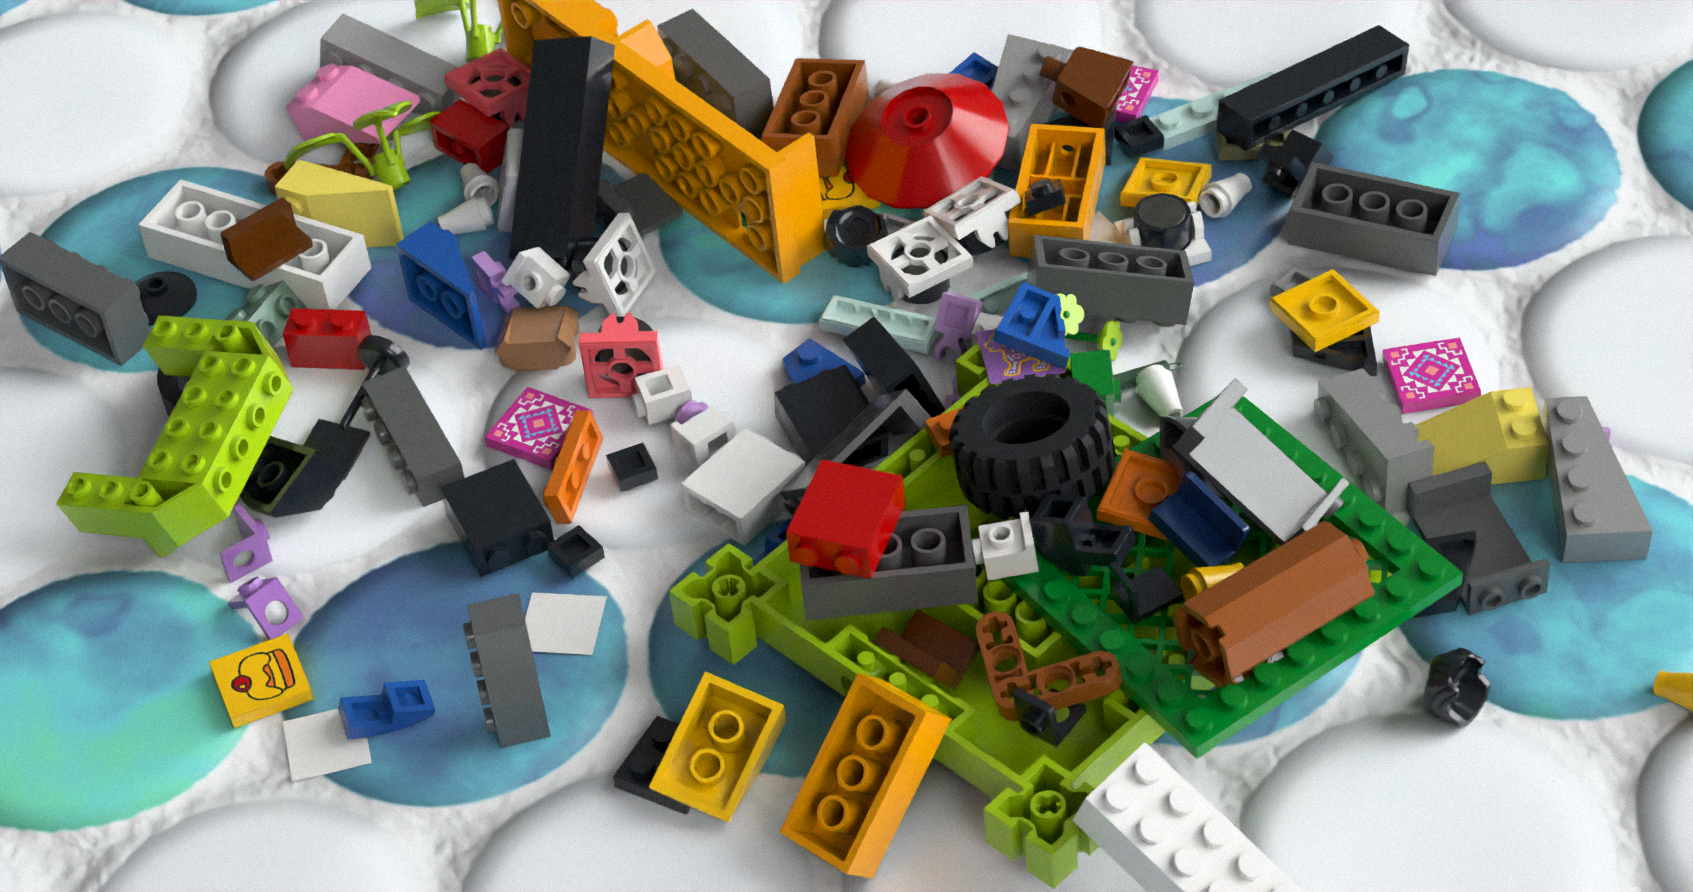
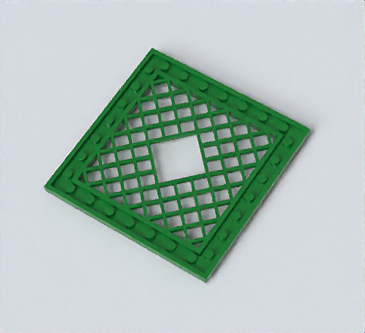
(1210, 717)

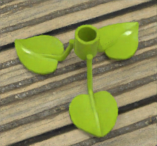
(478, 36)
(388, 164)

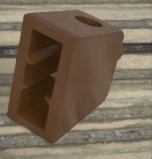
(1088, 84)

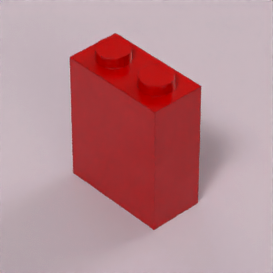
(846, 518)

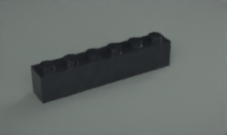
(1311, 87)

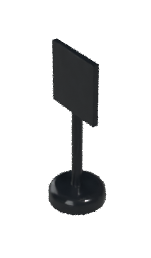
(340, 442)

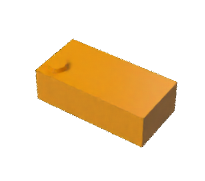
(865, 776)

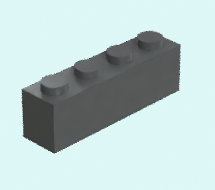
(412, 435)
(508, 671)

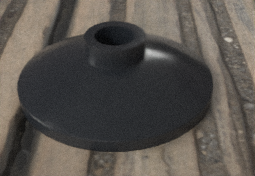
(166, 294)

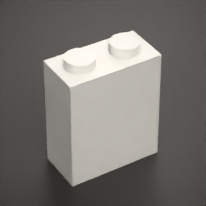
(741, 486)

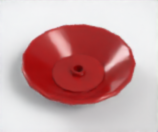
(926, 140)

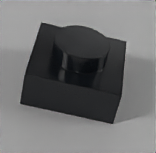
(1139, 136)
(1044, 196)
(632, 467)
(575, 551)

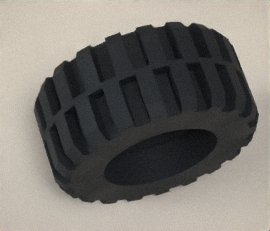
(1030, 443)

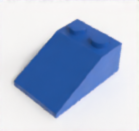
(440, 282)

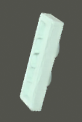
(909, 329)

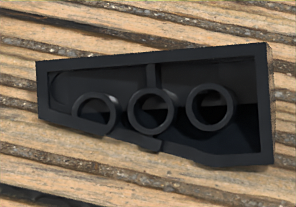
(289, 480)

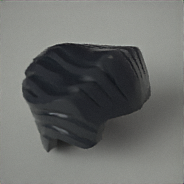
(850, 233)
(1456, 686)

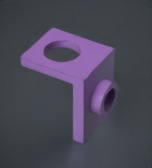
(255, 541)
(257, 595)

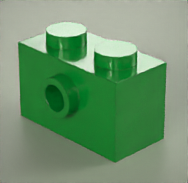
(1096, 371)

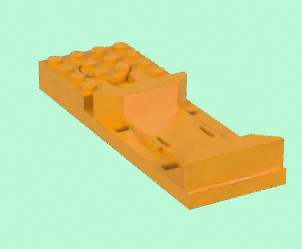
(704, 156)

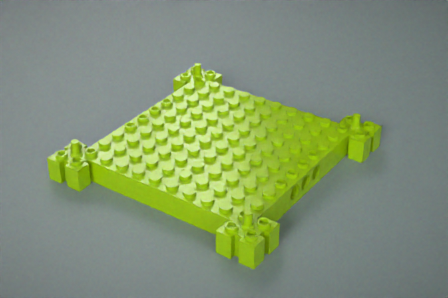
(1031, 781)

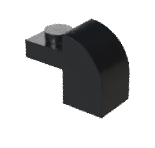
(1291, 162)
(1073, 540)

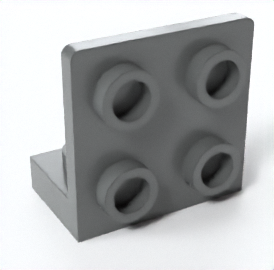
(641, 198)

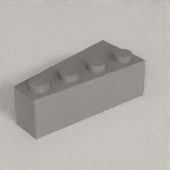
(390, 59)
(1024, 92)
(1374, 438)
(1589, 490)

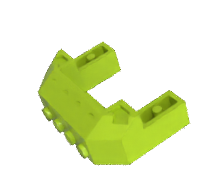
(204, 446)

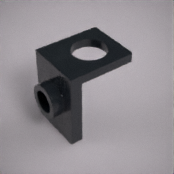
(1144, 593)
(1040, 720)

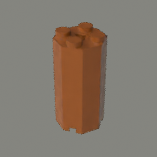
(1273, 603)

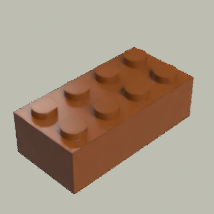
(821, 100)

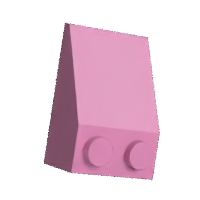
(340, 97)

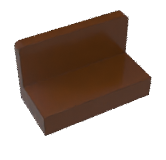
(265, 240)
(932, 648)

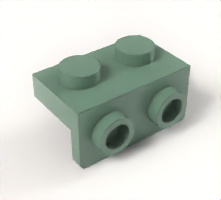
(268, 309)

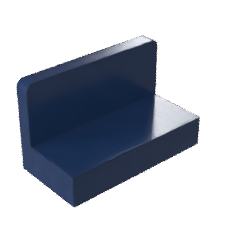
(1200, 523)

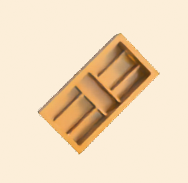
(1079, 173)

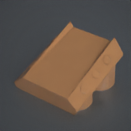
(538, 338)

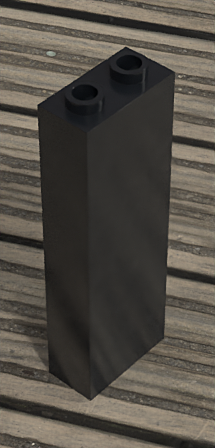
(562, 146)

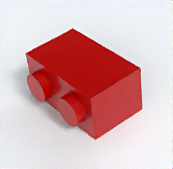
(470, 136)
(325, 338)

